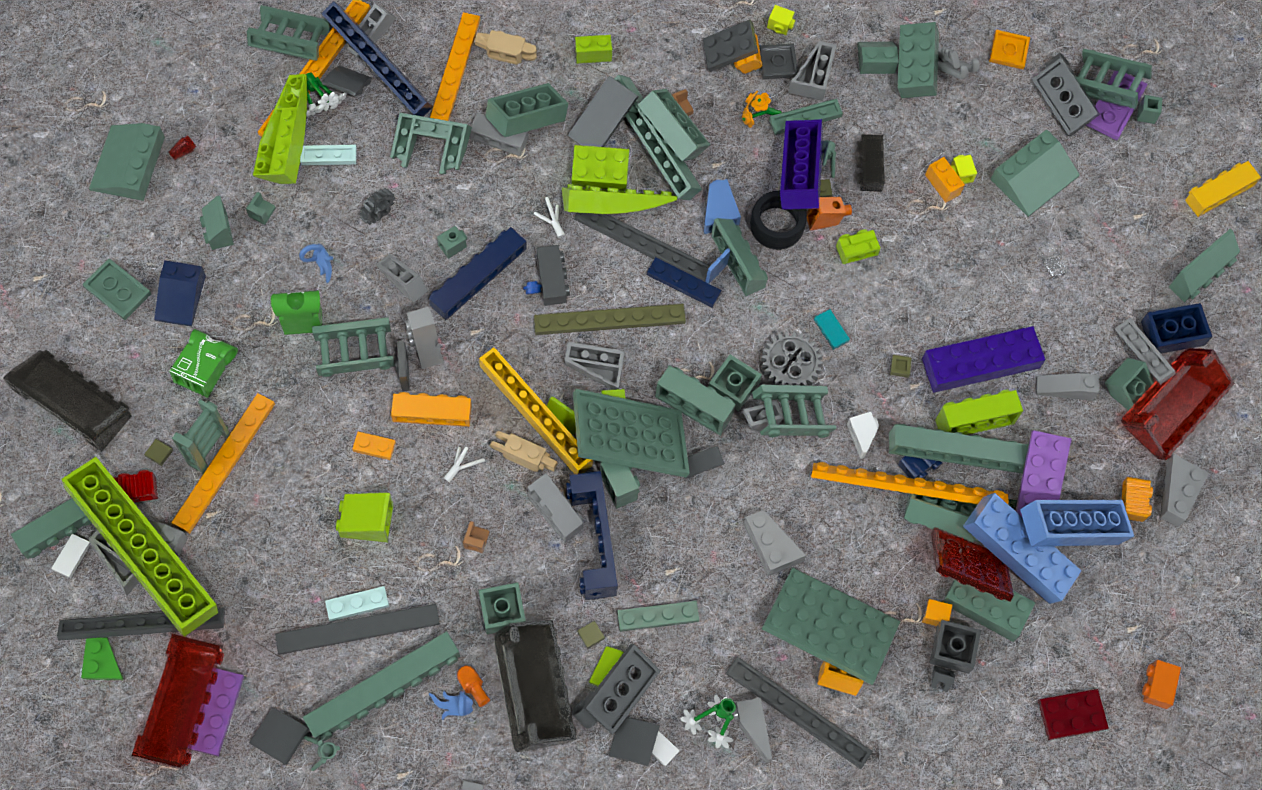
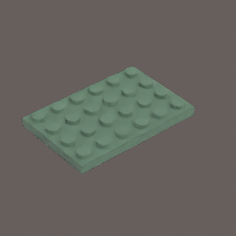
(630, 433)
(831, 626)

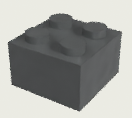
(955, 646)

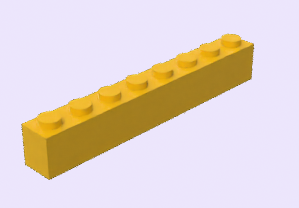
(534, 410)

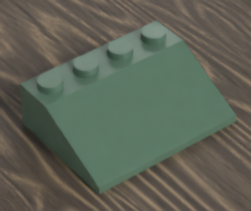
(128, 160)
(1035, 173)

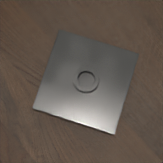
(778, 61)
(402, 366)

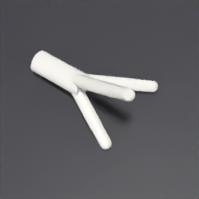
(554, 222)
(458, 459)

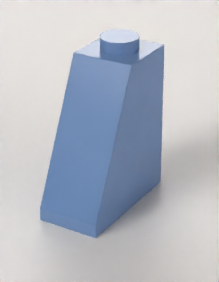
(720, 205)

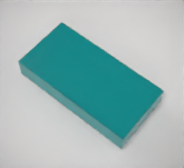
(831, 329)

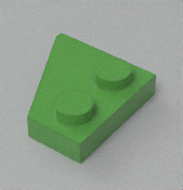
(99, 661)

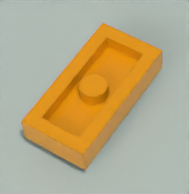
(374, 445)

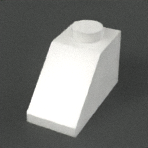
(862, 430)

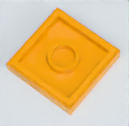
(1009, 49)

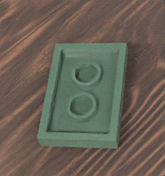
(116, 289)

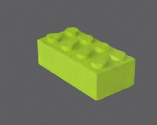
(980, 413)

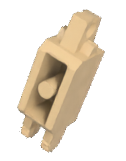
(506, 47)
(524, 452)

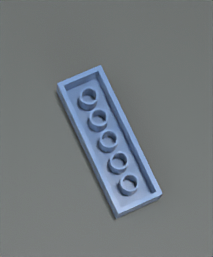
(1076, 522)
(1006, 537)

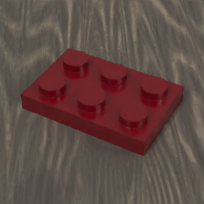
(1073, 714)

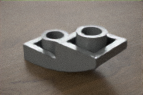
(704, 461)

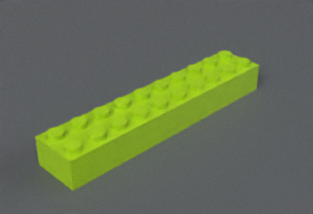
(140, 546)

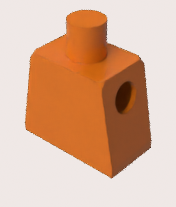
(829, 213)

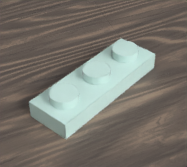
(329, 155)
(357, 603)

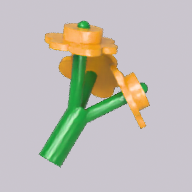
(759, 102)

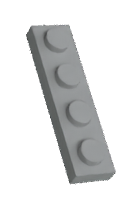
(1145, 351)

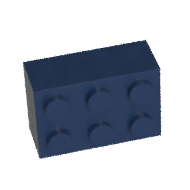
(1177, 328)

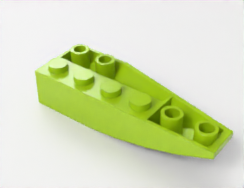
(284, 136)
(611, 200)

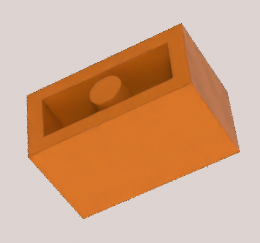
(1161, 684)

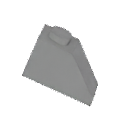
(757, 416)

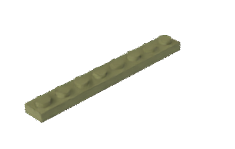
(609, 319)

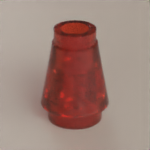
(182, 148)

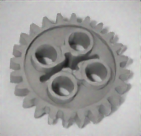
(777, 352)

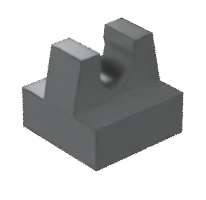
(944, 676)

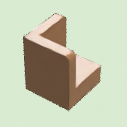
(681, 98)
(475, 538)

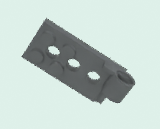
(1060, 68)
(594, 705)

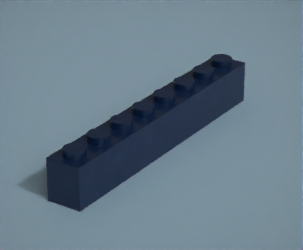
(377, 59)

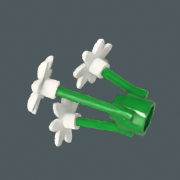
(333, 99)
(722, 709)

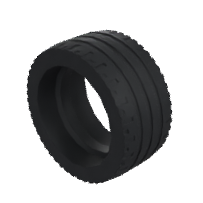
(770, 238)

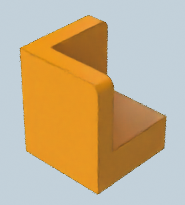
(936, 612)

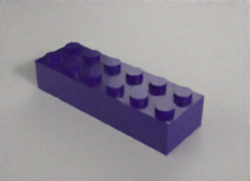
(801, 164)
(983, 359)

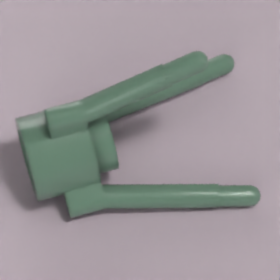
(829, 152)
(325, 751)

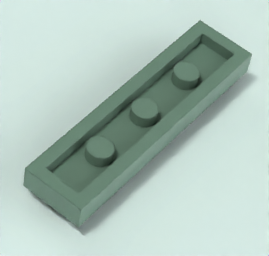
(826, 111)
(658, 616)

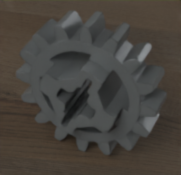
(377, 206)

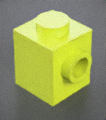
(781, 20)
(964, 168)

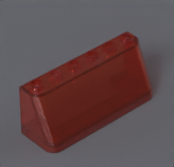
(1178, 405)
(179, 703)

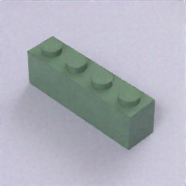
(50, 528)

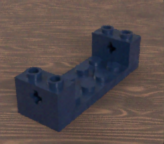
(589, 489)

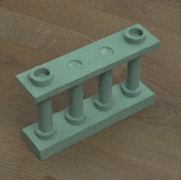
(286, 44)
(1112, 93)
(342, 332)
(798, 394)
(201, 436)

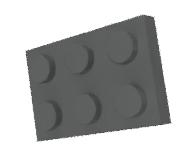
(730, 45)

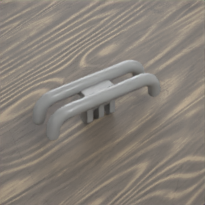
(951, 63)

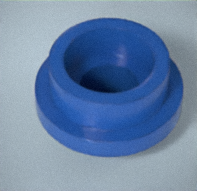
(532, 287)

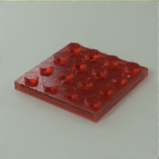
(971, 565)

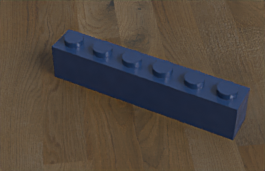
(477, 273)

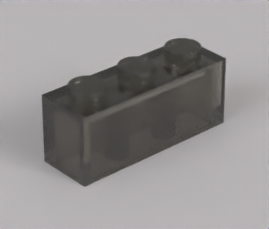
(870, 163)

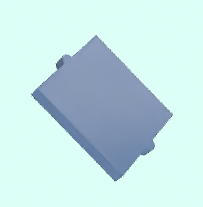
(717, 266)

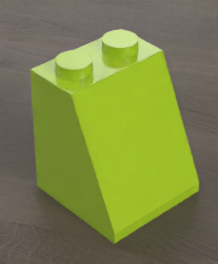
(365, 516)

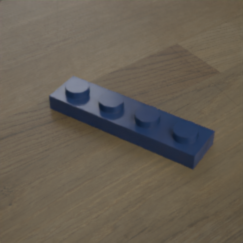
(683, 282)

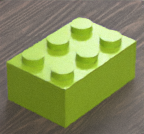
(600, 167)

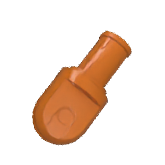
(472, 684)

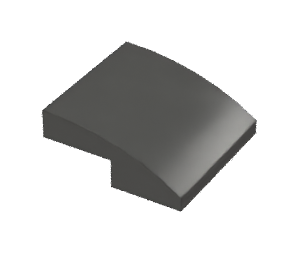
(347, 80)
(279, 736)
(634, 741)

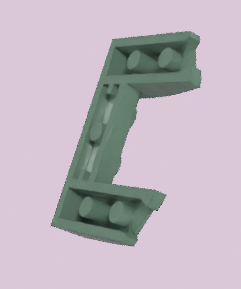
(454, 133)

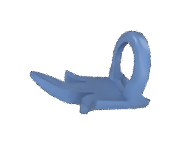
(321, 257)
(456, 705)

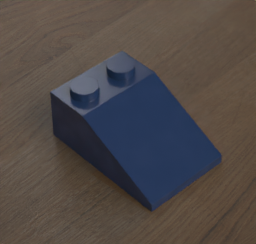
(179, 293)

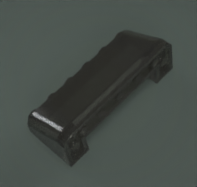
(69, 398)
(534, 685)

